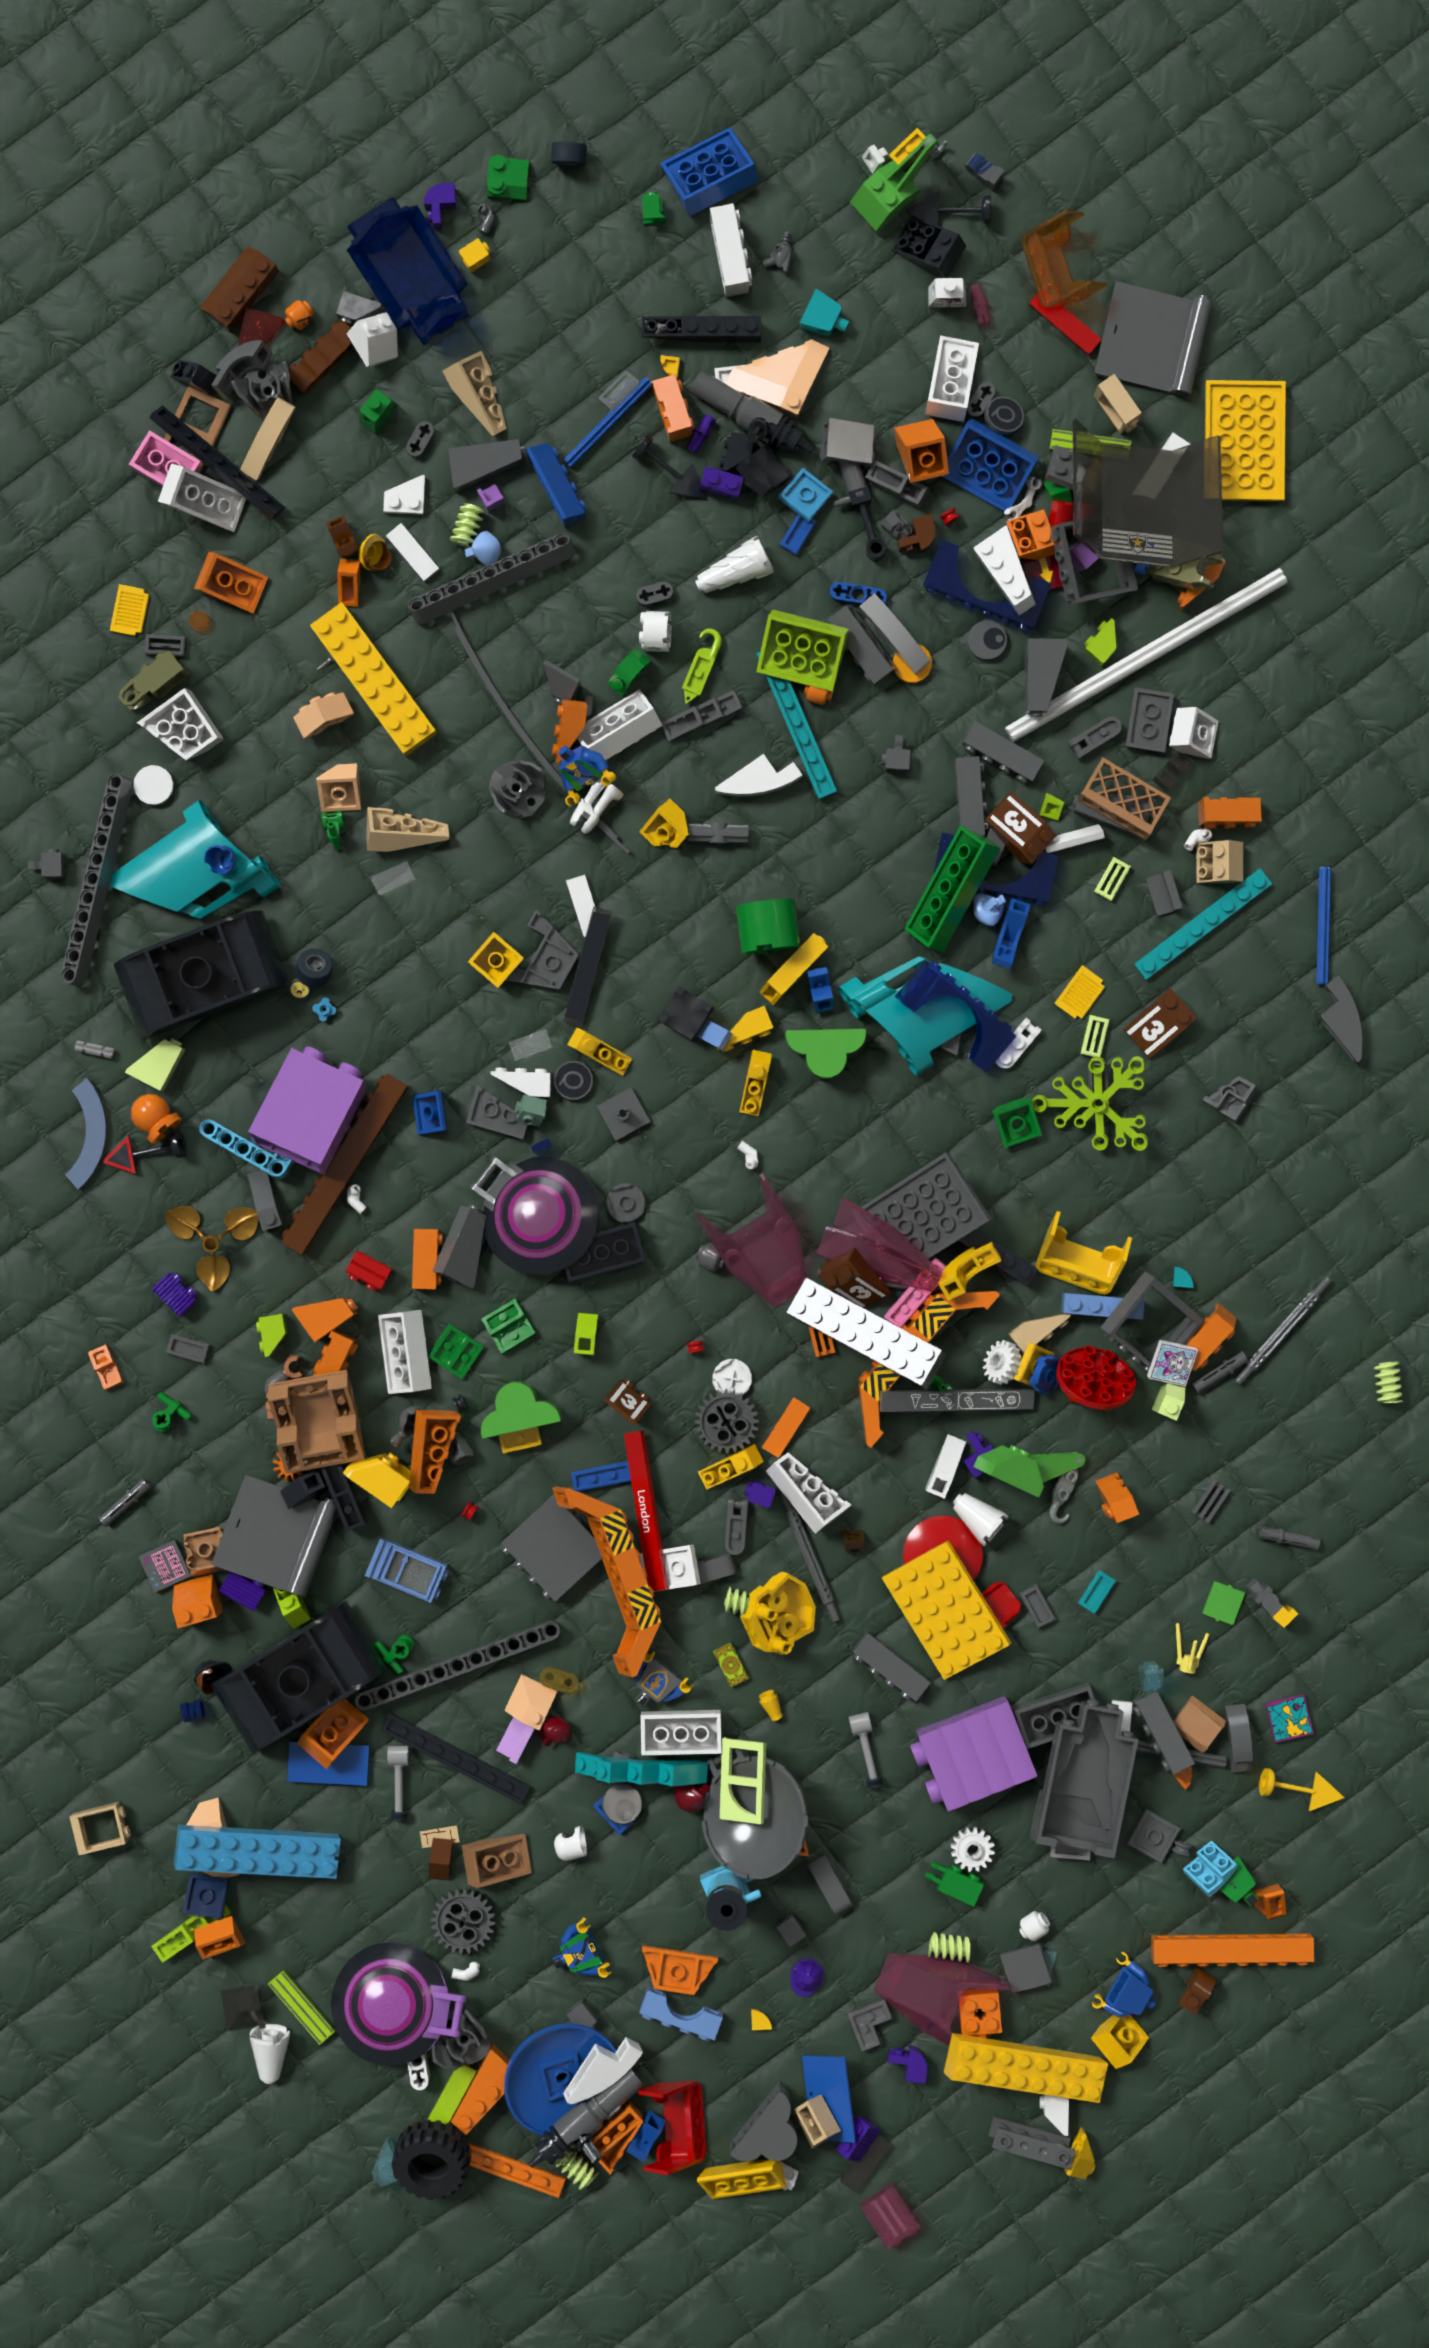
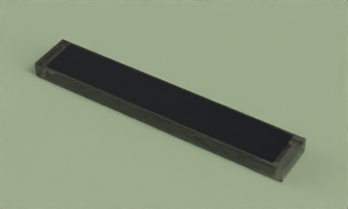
(587, 966)

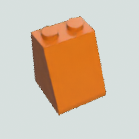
(922, 450)
(325, 1316)
(196, 1601)

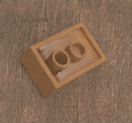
(496, 1860)

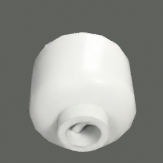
(1034, 1926)

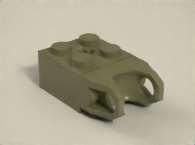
(1187, 575)
(153, 681)

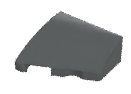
(1232, 1099)

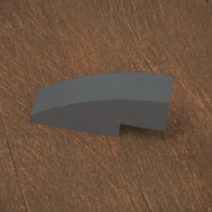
(897, 484)

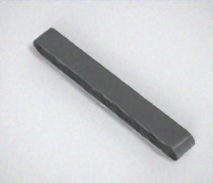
(491, 578)

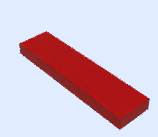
(1068, 325)

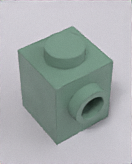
(530, 1110)

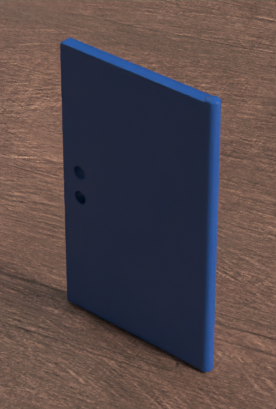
(829, 2078)

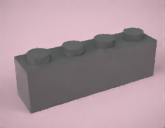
(863, 645)
(1003, 753)
(969, 794)
(891, 1666)
(1163, 1733)

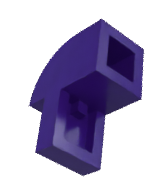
(437, 198)
(976, 1441)
(913, 2059)

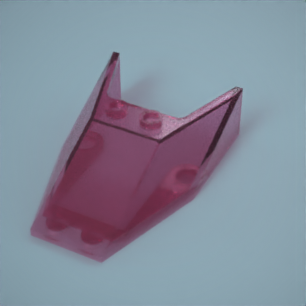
(880, 1245)
(763, 1252)
(930, 1989)

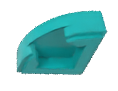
(1181, 1278)

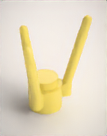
(1189, 1662)

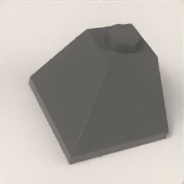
(561, 683)

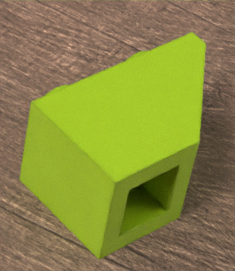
(1103, 644)
(273, 1331)
(586, 1333)
(292, 1608)

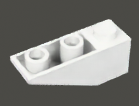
(531, 1083)
(945, 1466)

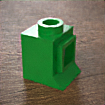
(652, 209)

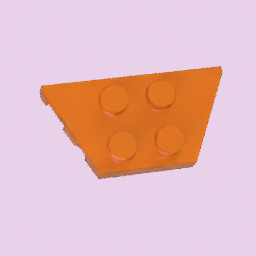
(677, 1969)

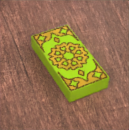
(730, 1664)

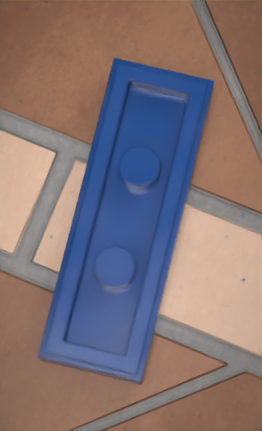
(601, 1476)

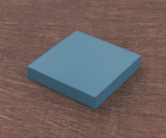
(805, 495)

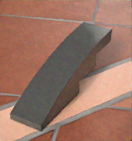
(702, 715)

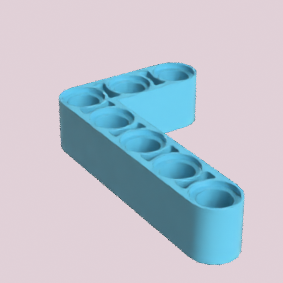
(253, 1152)

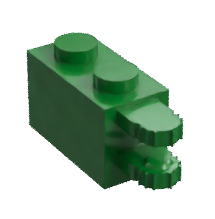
(957, 1883)

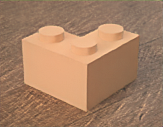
(322, 713)

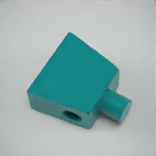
(823, 315)

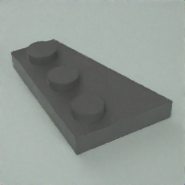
(494, 1115)

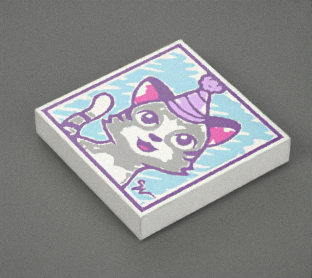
(1172, 1363)

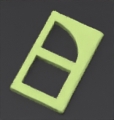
(729, 1806)

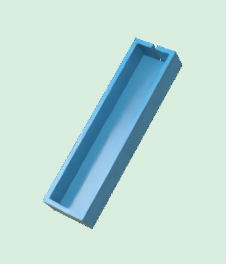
(256, 1851)

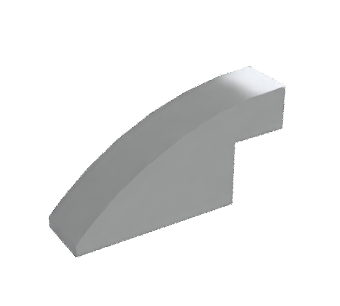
(894, 634)

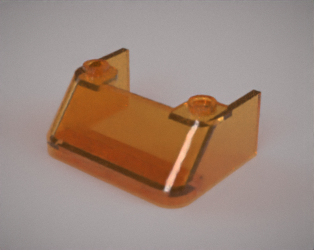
(1048, 264)

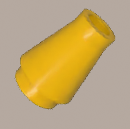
(770, 1702)

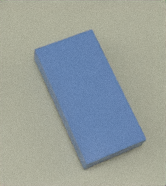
(714, 1034)

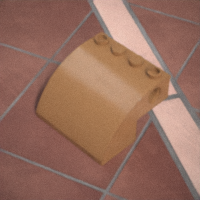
(316, 1421)

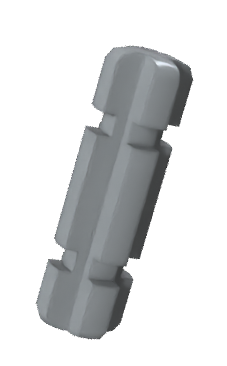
(94, 1049)

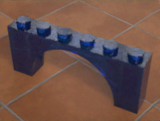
(944, 579)
(1034, 886)
(991, 1035)

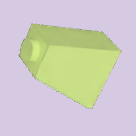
(158, 1064)
(1170, 1400)

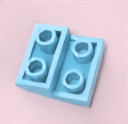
(1210, 1868)

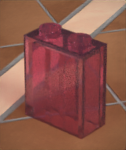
(890, 2215)

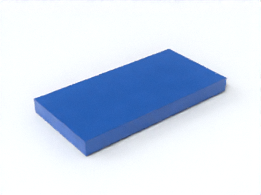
(347, 1769)

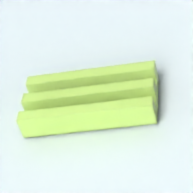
(1104, 893)
(1087, 1033)

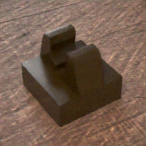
(853, 1540)

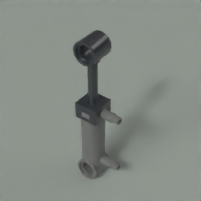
(860, 497)

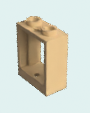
(1117, 404)
(80, 1832)

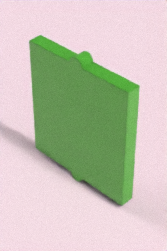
(1223, 1602)

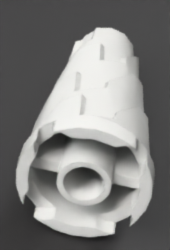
(739, 566)

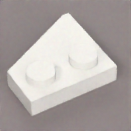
(406, 498)

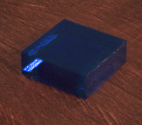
(541, 1146)

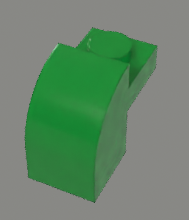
(629, 670)

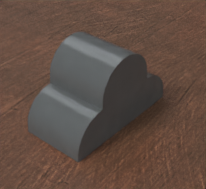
(768, 2130)

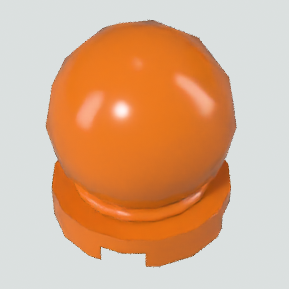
(152, 1115)

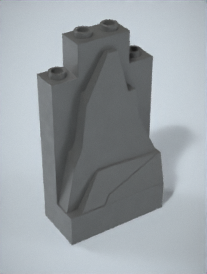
(1086, 1781)

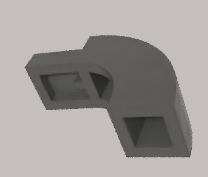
(239, 362)
(1239, 1738)

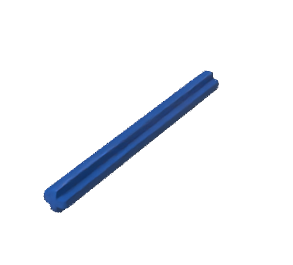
(593, 437)
(1323, 925)

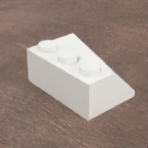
(183, 725)

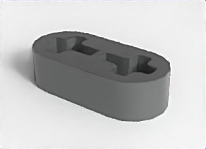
(977, 398)
(424, 442)
(653, 589)

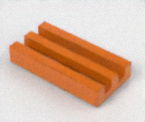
(824, 1352)

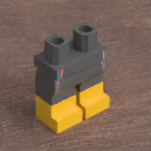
(1270, 1603)

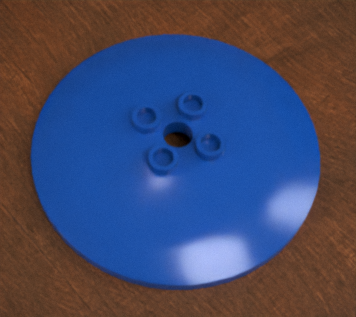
(531, 2074)

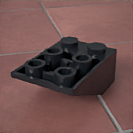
(930, 247)

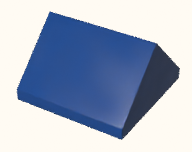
(430, 1112)

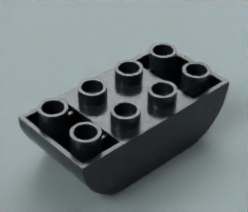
(201, 973)
(299, 1677)

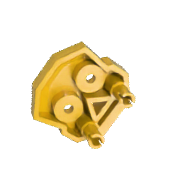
(767, 1619)

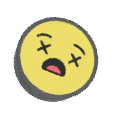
(299, 990)

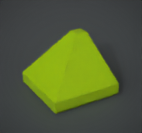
(1051, 807)

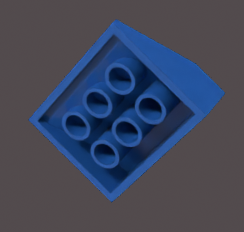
(710, 171)
(989, 465)

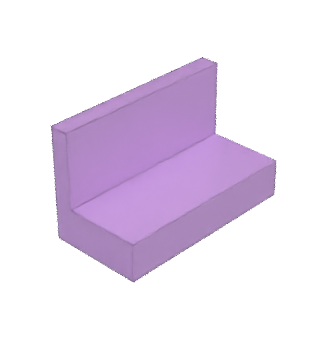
(515, 1740)

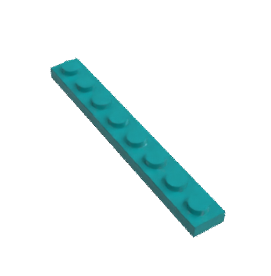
(801, 735)
(1202, 924)

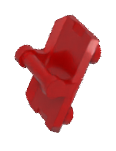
(1002, 1602)

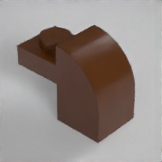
(923, 535)
(342, 536)
(1199, 1988)

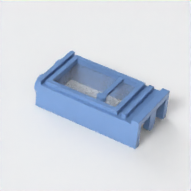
(407, 1570)

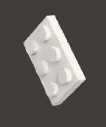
(680, 1566)

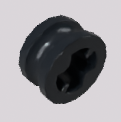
(460, 1403)

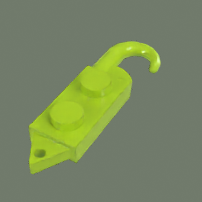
(701, 667)

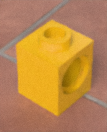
(475, 255)

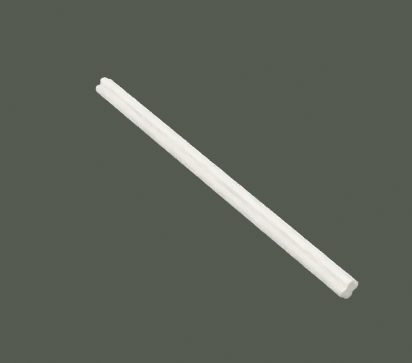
(1149, 653)

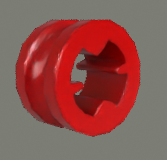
(949, 516)
(695, 1346)
(469, 1511)

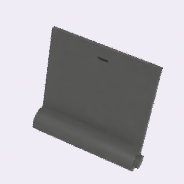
(1154, 338)
(272, 1542)

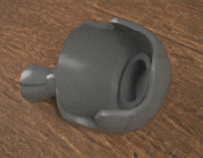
(406, 1425)

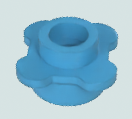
(324, 1004)

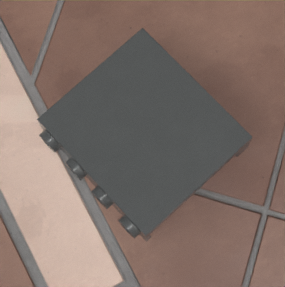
(553, 1548)

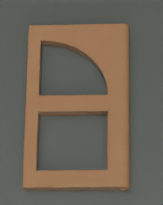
(211, 436)

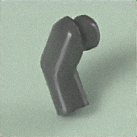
(487, 217)

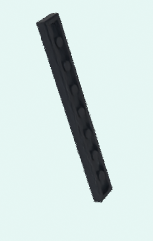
(217, 462)
(456, 1758)

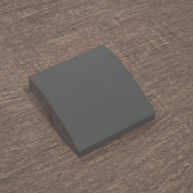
(1026, 1968)

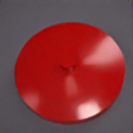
(939, 1529)

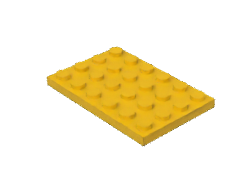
(1252, 437)
(946, 1610)

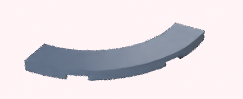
(95, 1134)

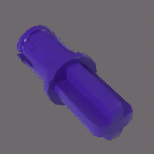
(701, 433)

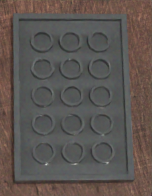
(931, 1206)

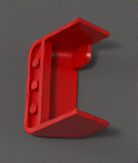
(683, 2126)

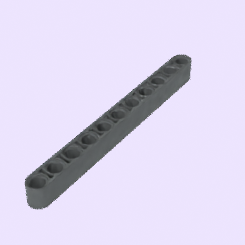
(97, 890)
(450, 1671)

